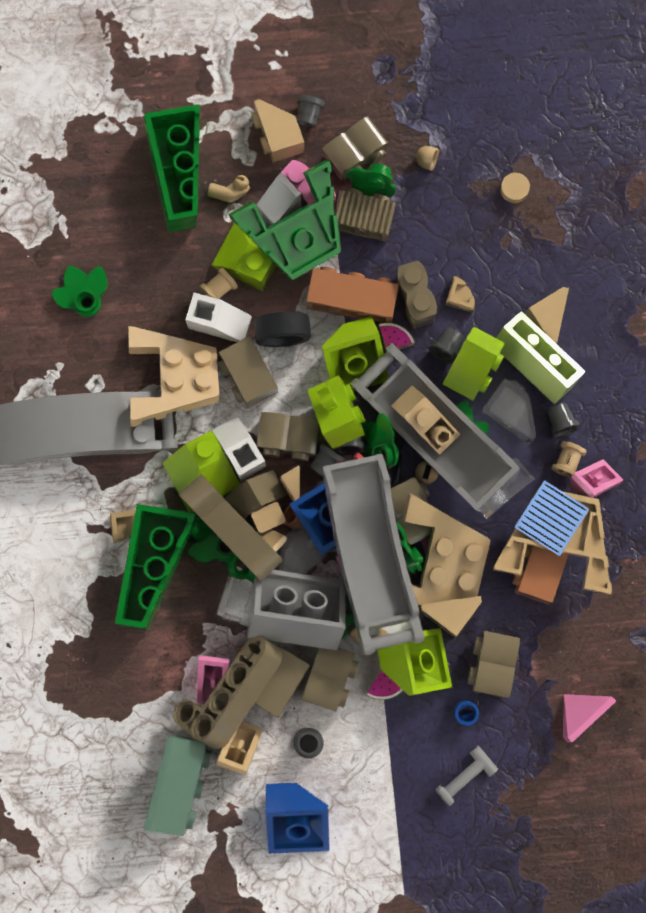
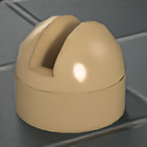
(427, 157)
(419, 471)

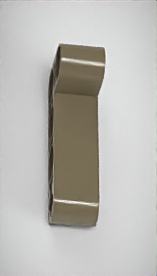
(231, 527)
(232, 697)

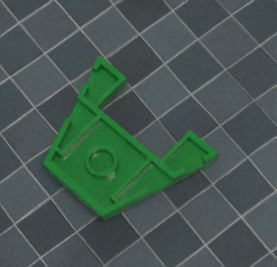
(301, 238)

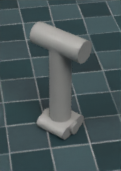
(481, 762)

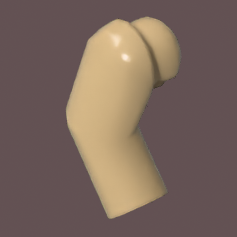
(232, 192)

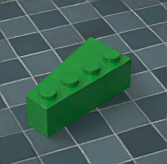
(174, 154)
(152, 559)

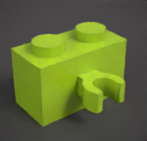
(473, 363)
(336, 412)

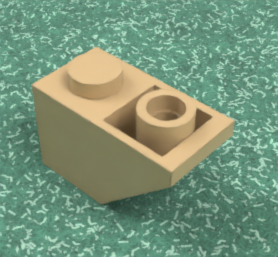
(280, 131)
(425, 419)

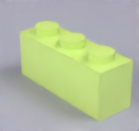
(539, 358)

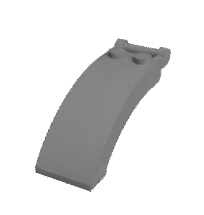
(78, 427)
(471, 462)
(371, 551)

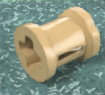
(219, 285)
(568, 449)

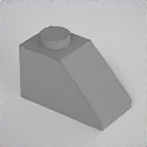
(279, 200)

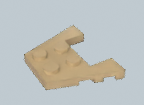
(186, 375)
(585, 543)
(453, 555)

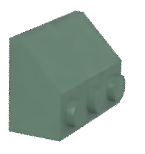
(177, 785)

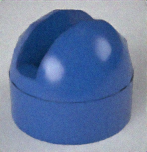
(469, 717)

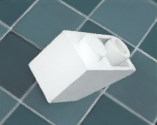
(217, 318)
(239, 448)

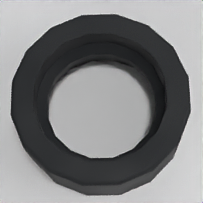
(282, 329)

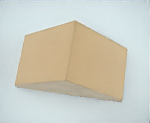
(549, 313)
(451, 614)
(241, 748)

